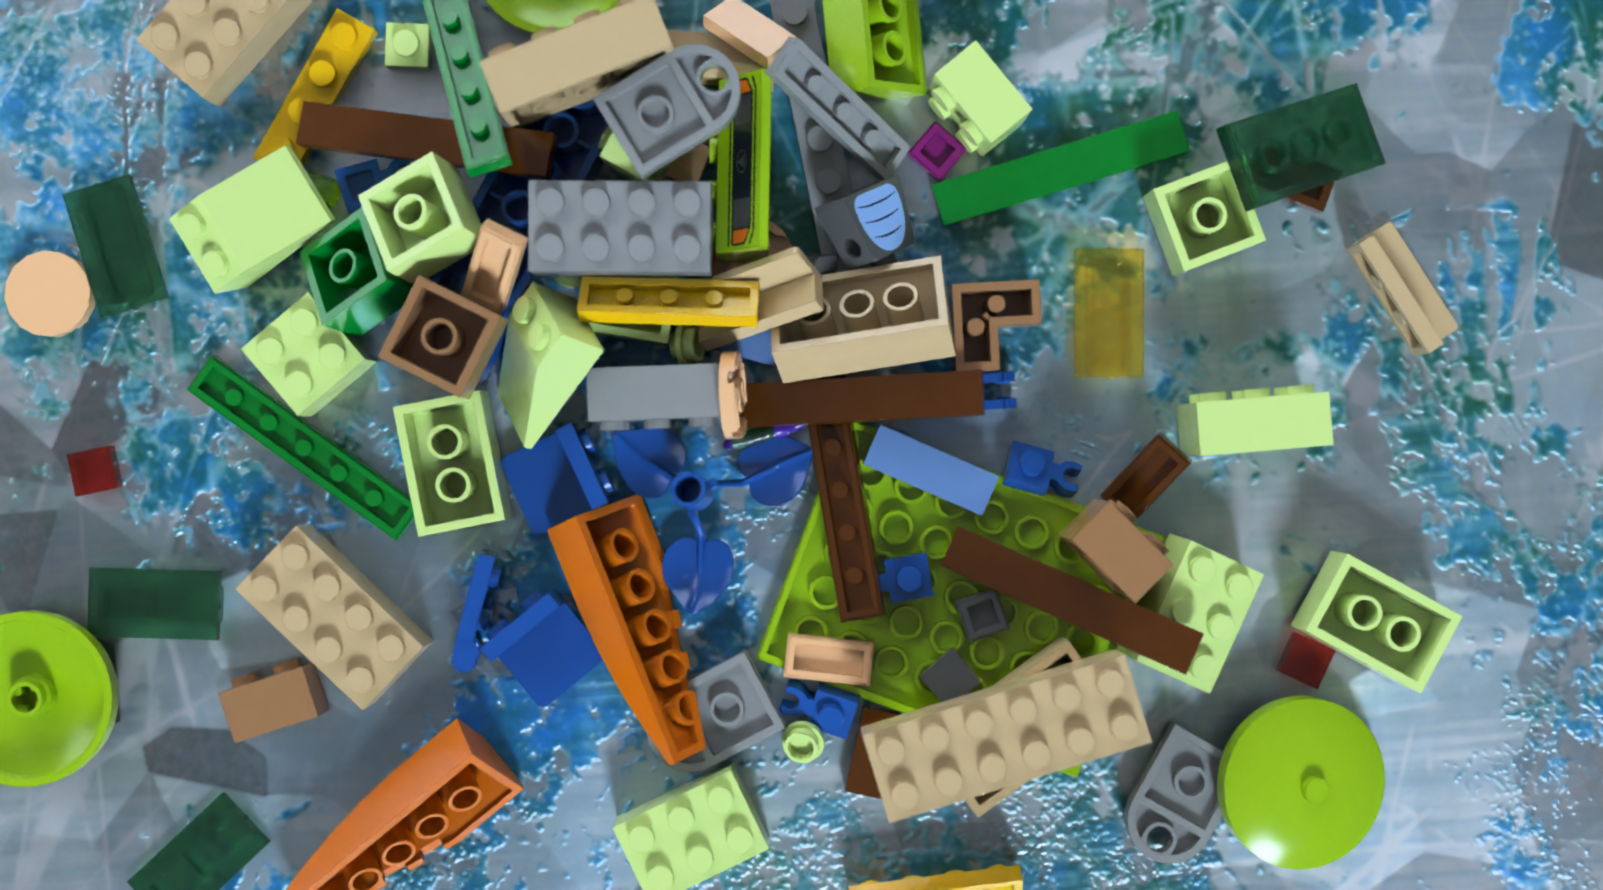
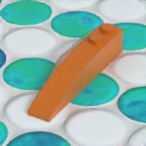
(628, 609)
(418, 807)

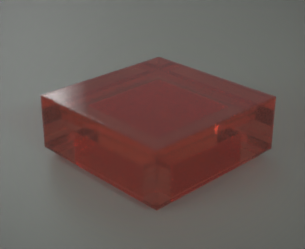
(94, 471)
(1305, 660)

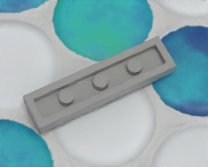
(837, 108)

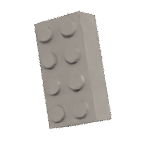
(620, 228)

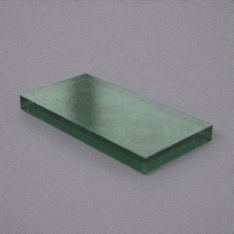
(1300, 146)

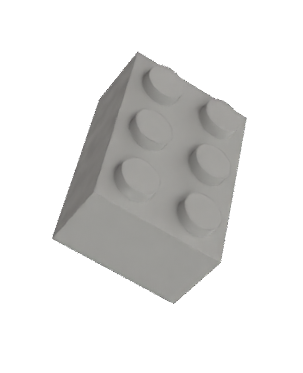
(653, 396)

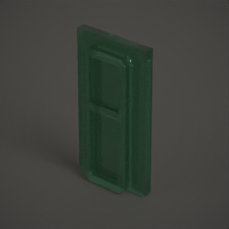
(115, 246)
(155, 603)
(205, 851)

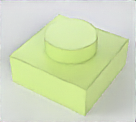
(408, 46)

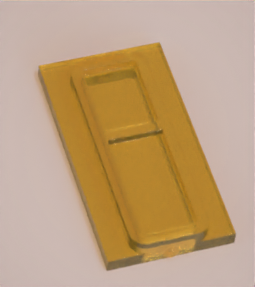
(1108, 313)

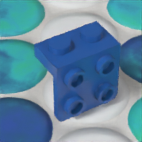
(557, 478)
(543, 647)

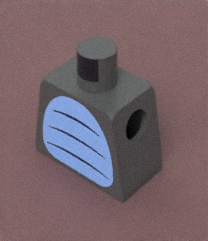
(868, 223)

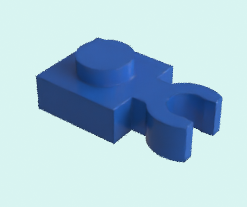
(361, 177)
(1033, 471)
(906, 577)
(827, 708)

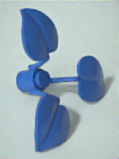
(652, 459)

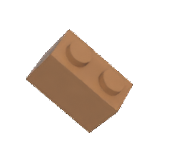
(273, 701)

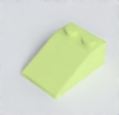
(252, 221)
(543, 359)

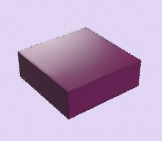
(936, 151)

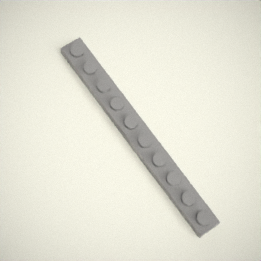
(820, 153)

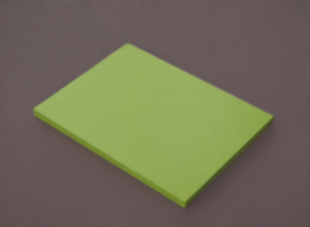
(923, 629)

